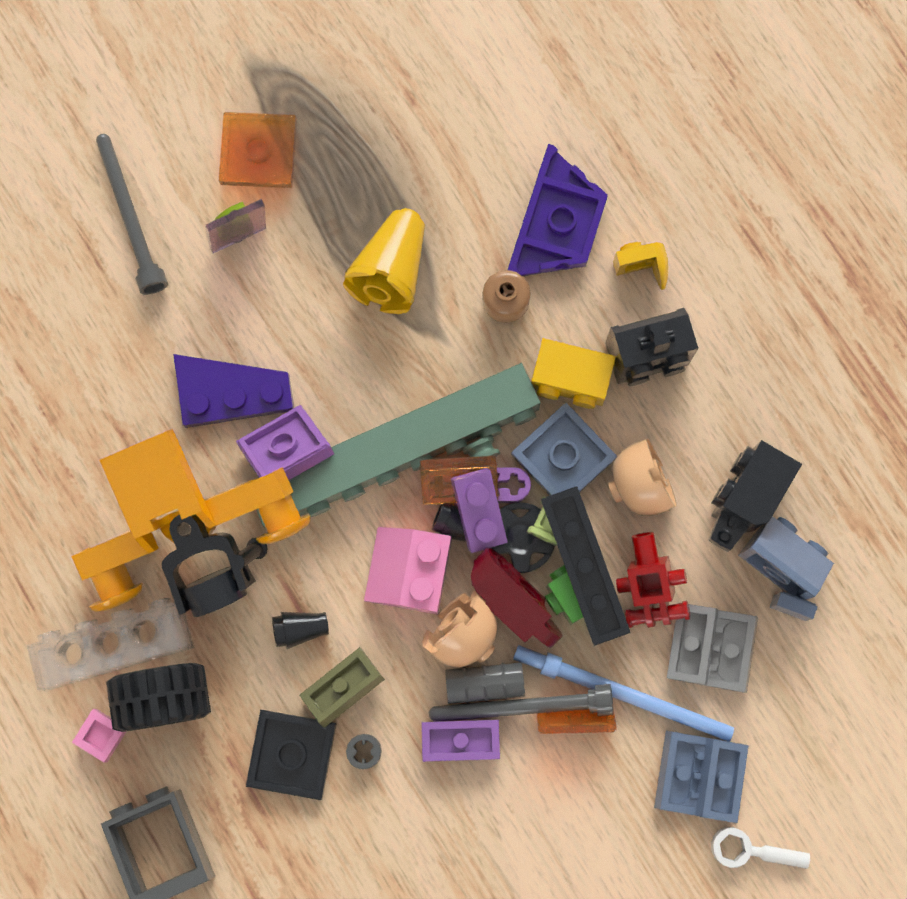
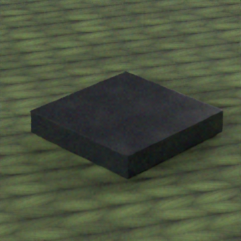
(290, 755)

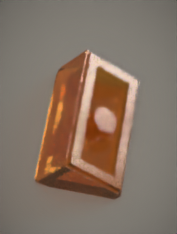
(437, 476)
(574, 722)

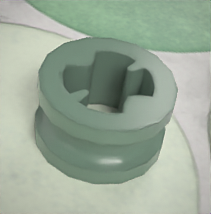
(481, 447)

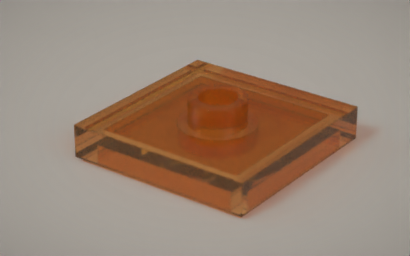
(257, 150)

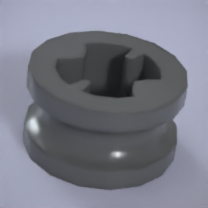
(351, 751)

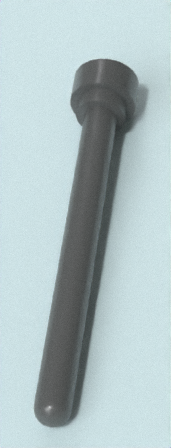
(150, 277)
(597, 701)

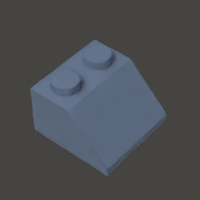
(788, 559)

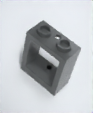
(124, 856)

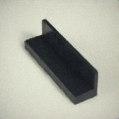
(585, 566)

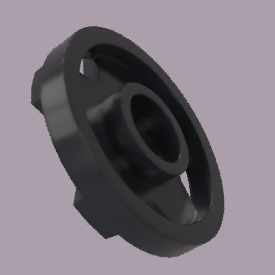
(521, 543)

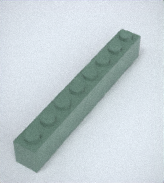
(414, 437)

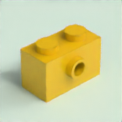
(572, 373)

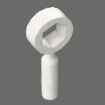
(766, 853)

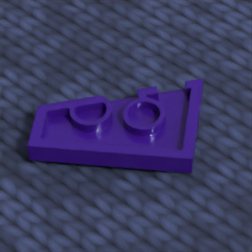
(228, 391)

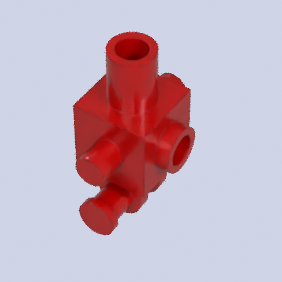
(652, 583)

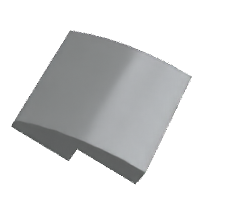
(713, 648)

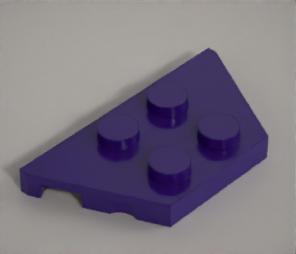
(558, 219)

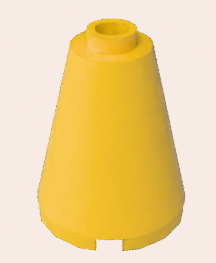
(389, 264)

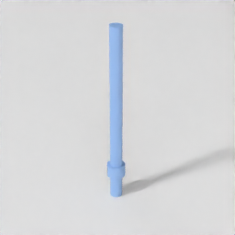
(552, 666)

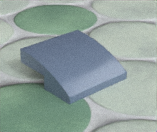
(701, 776)

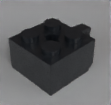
(652, 347)
(753, 493)

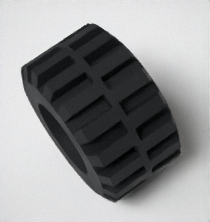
(158, 696)

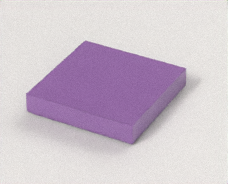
(285, 442)

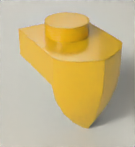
(638, 257)

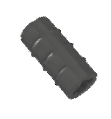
(485, 683)

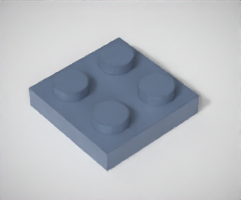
(563, 452)

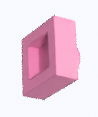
(98, 736)

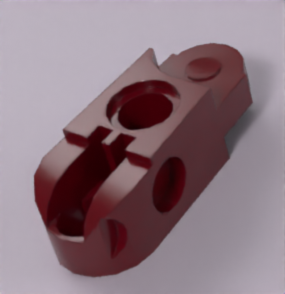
(513, 598)

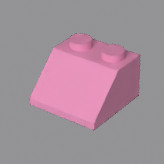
(408, 569)

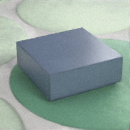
(793, 606)

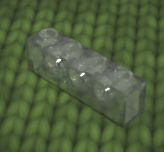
(49, 654)

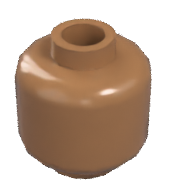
(500, 306)

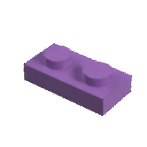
(479, 510)
(460, 740)

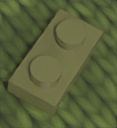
(341, 687)

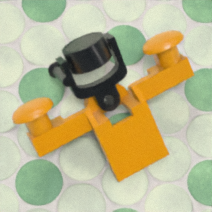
(156, 480)

